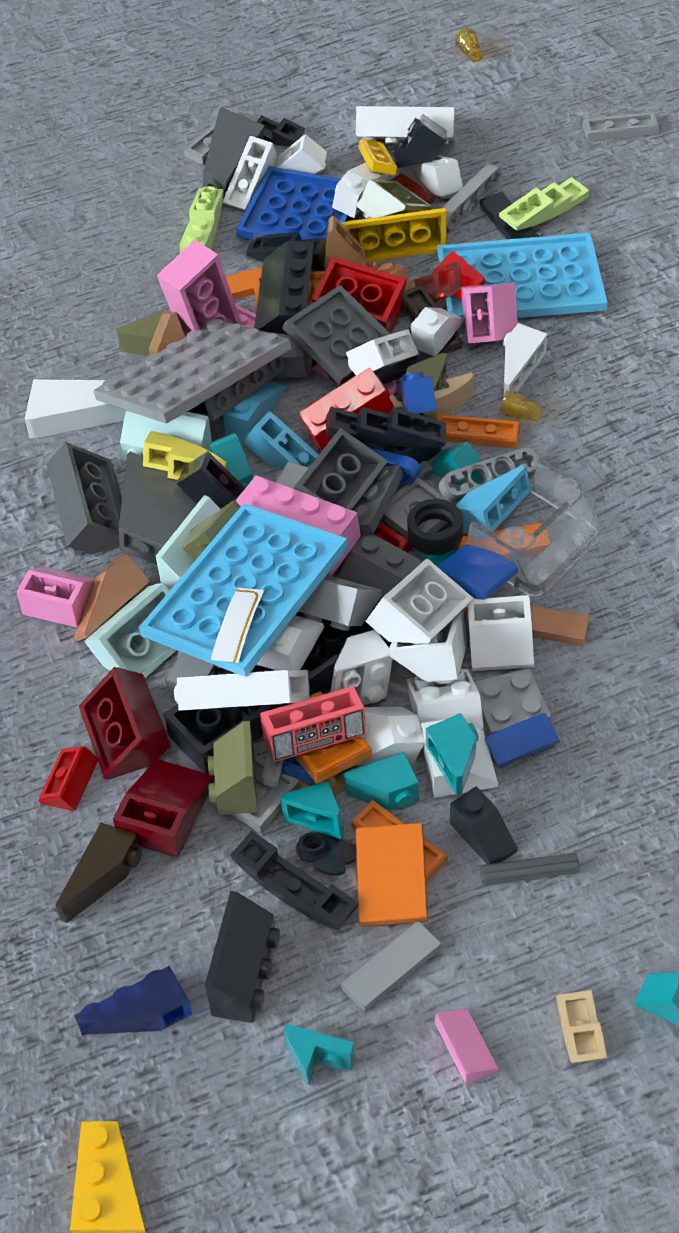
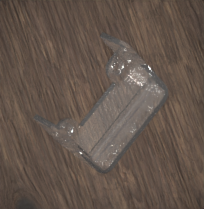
(556, 544)

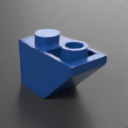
(417, 393)

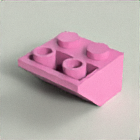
(489, 311)
(54, 595)

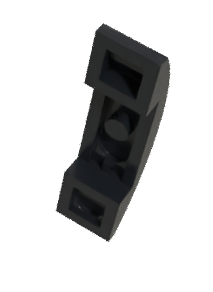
(292, 885)

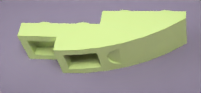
(203, 217)

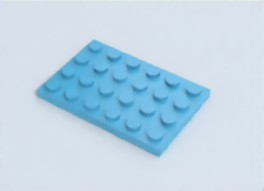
(548, 271)
(250, 553)

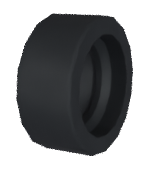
(435, 543)

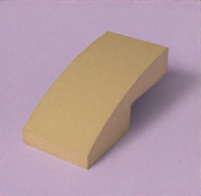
(581, 1027)

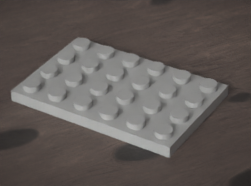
(191, 370)

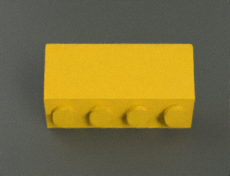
(400, 234)

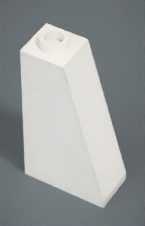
(67, 407)
(238, 691)

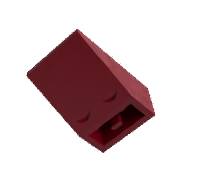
(163, 806)

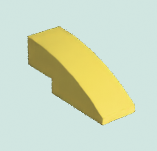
(171, 453)

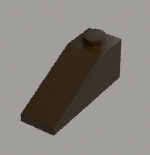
(100, 869)

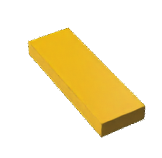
(377, 157)

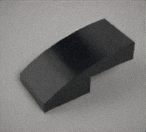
(281, 134)

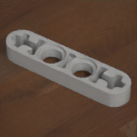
(471, 193)
(487, 470)

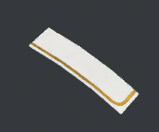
(236, 625)

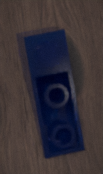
(142, 1007)

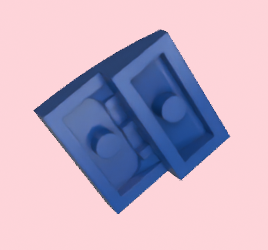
(478, 570)

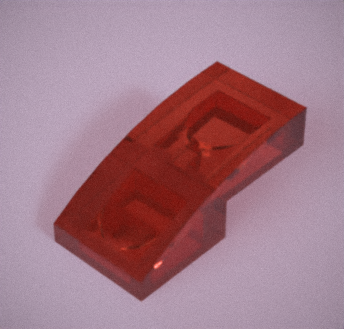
(443, 282)

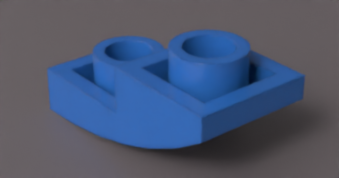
(522, 739)

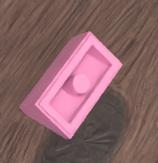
(465, 1044)

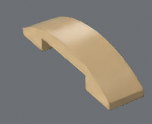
(456, 393)

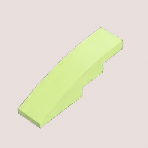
(545, 204)

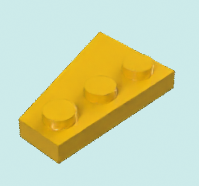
(103, 1183)

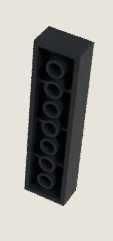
(199, 728)

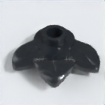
(326, 852)

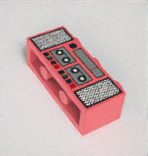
(313, 723)

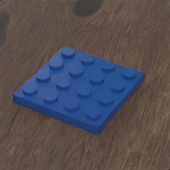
(291, 203)

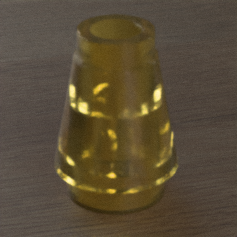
(468, 43)
(520, 407)

